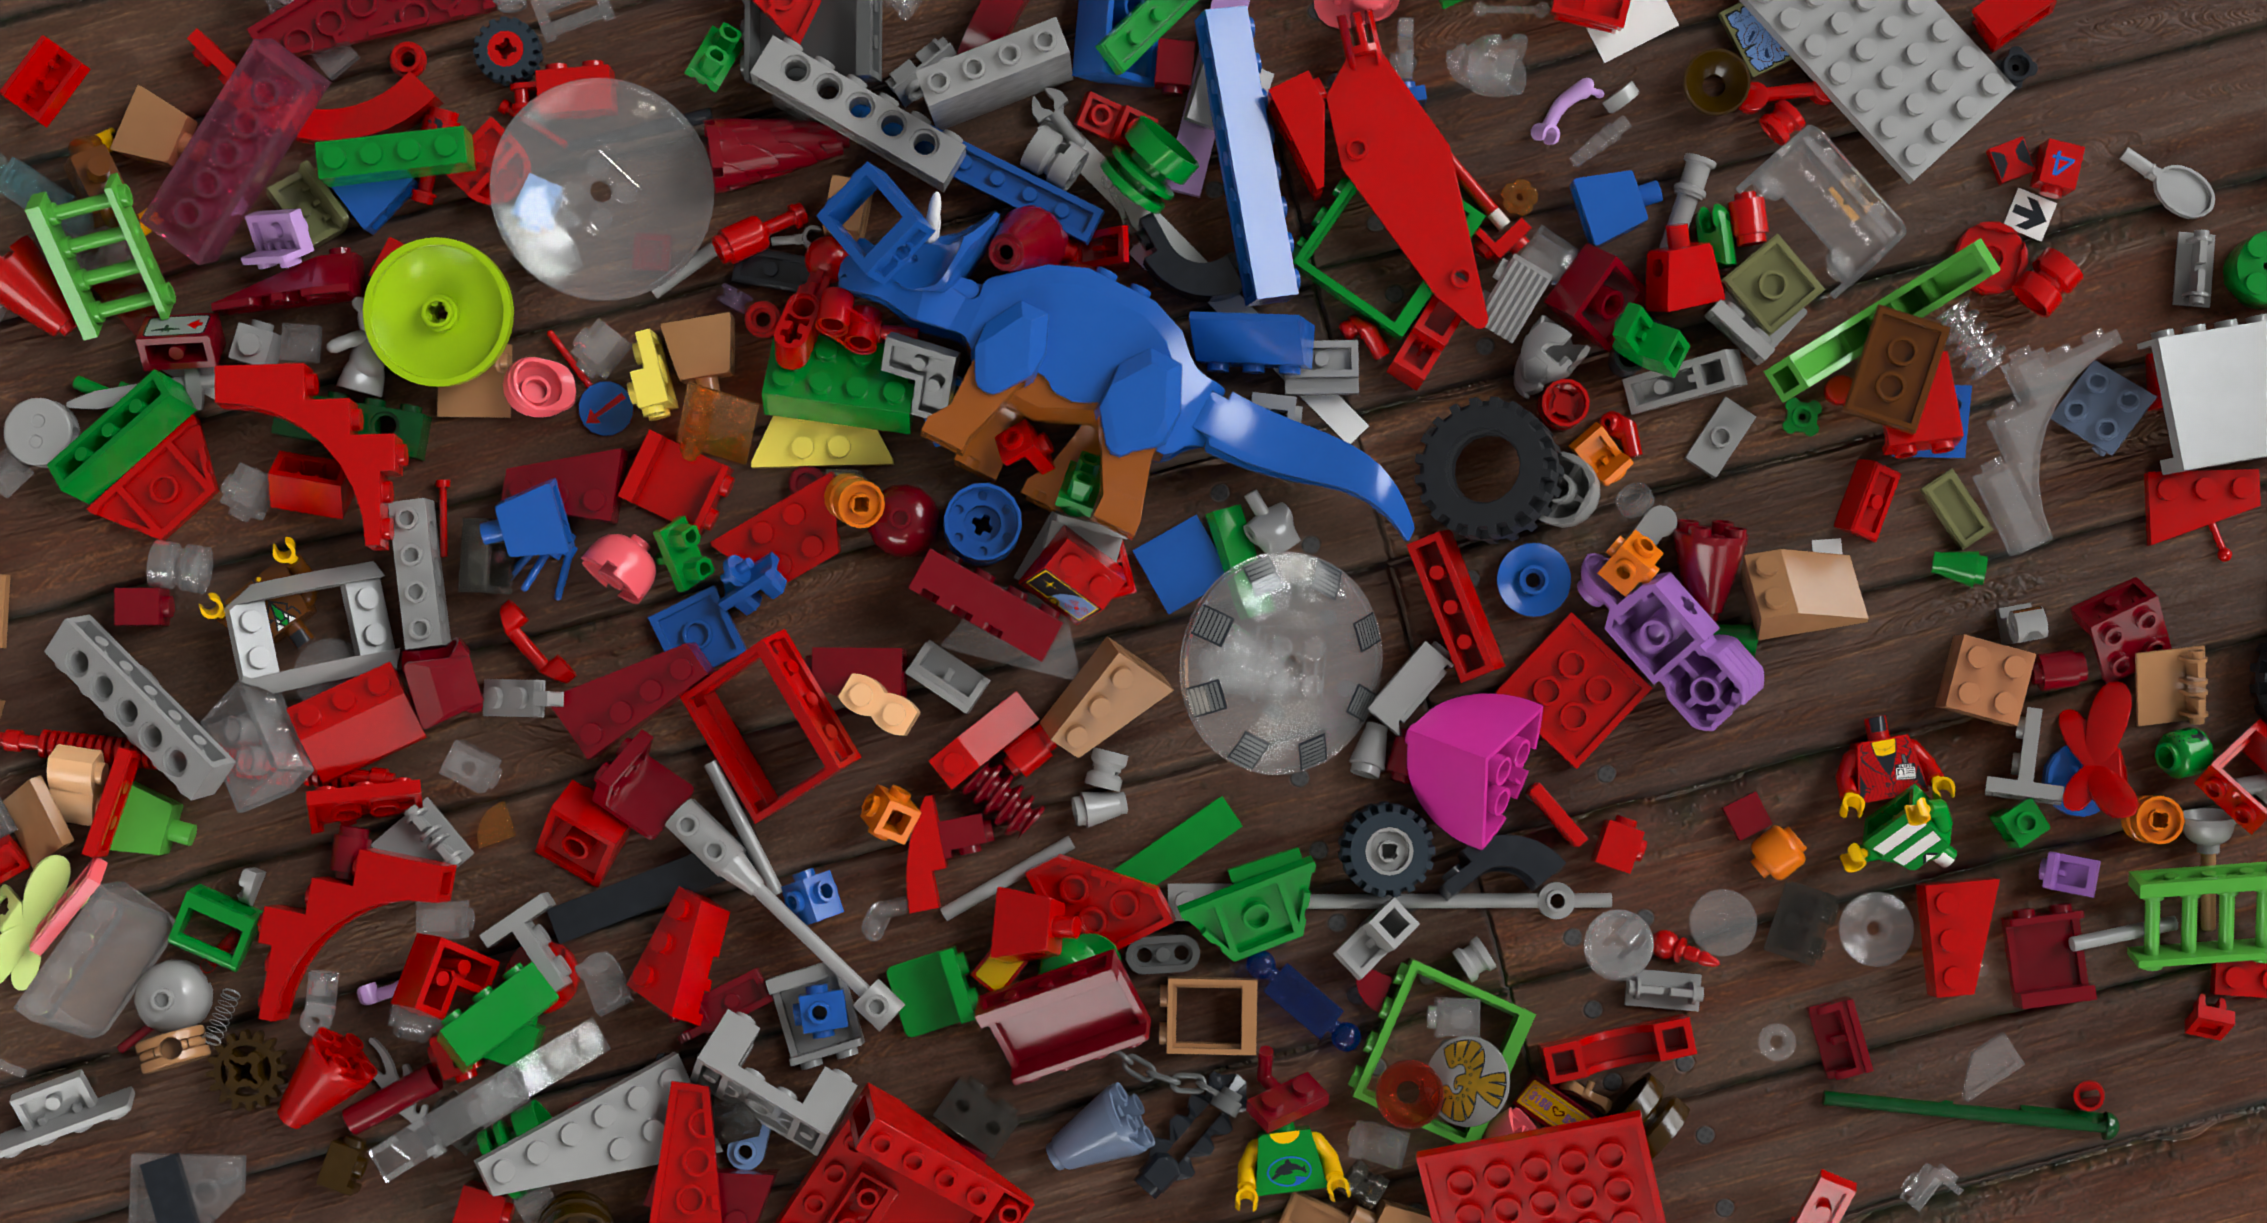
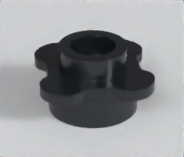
(2025, 65)

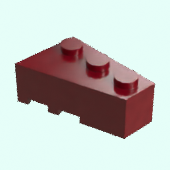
(586, 483)
(741, 1193)

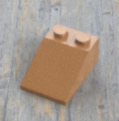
(1801, 592)

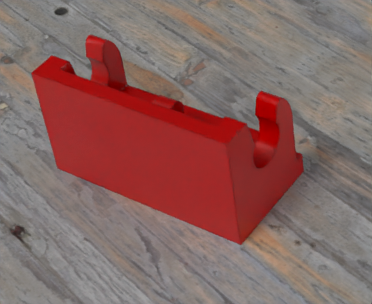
(2006, 19)

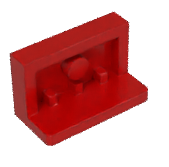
(44, 80)

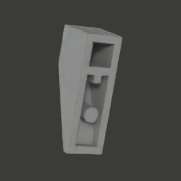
(1694, 380)

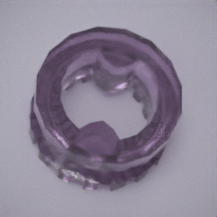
(734, 300)

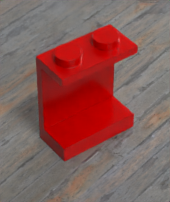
(675, 486)

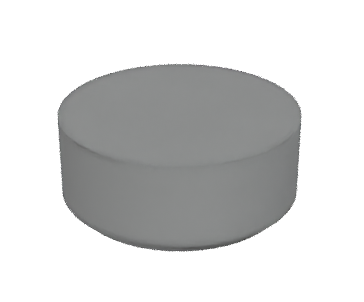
(1621, 97)

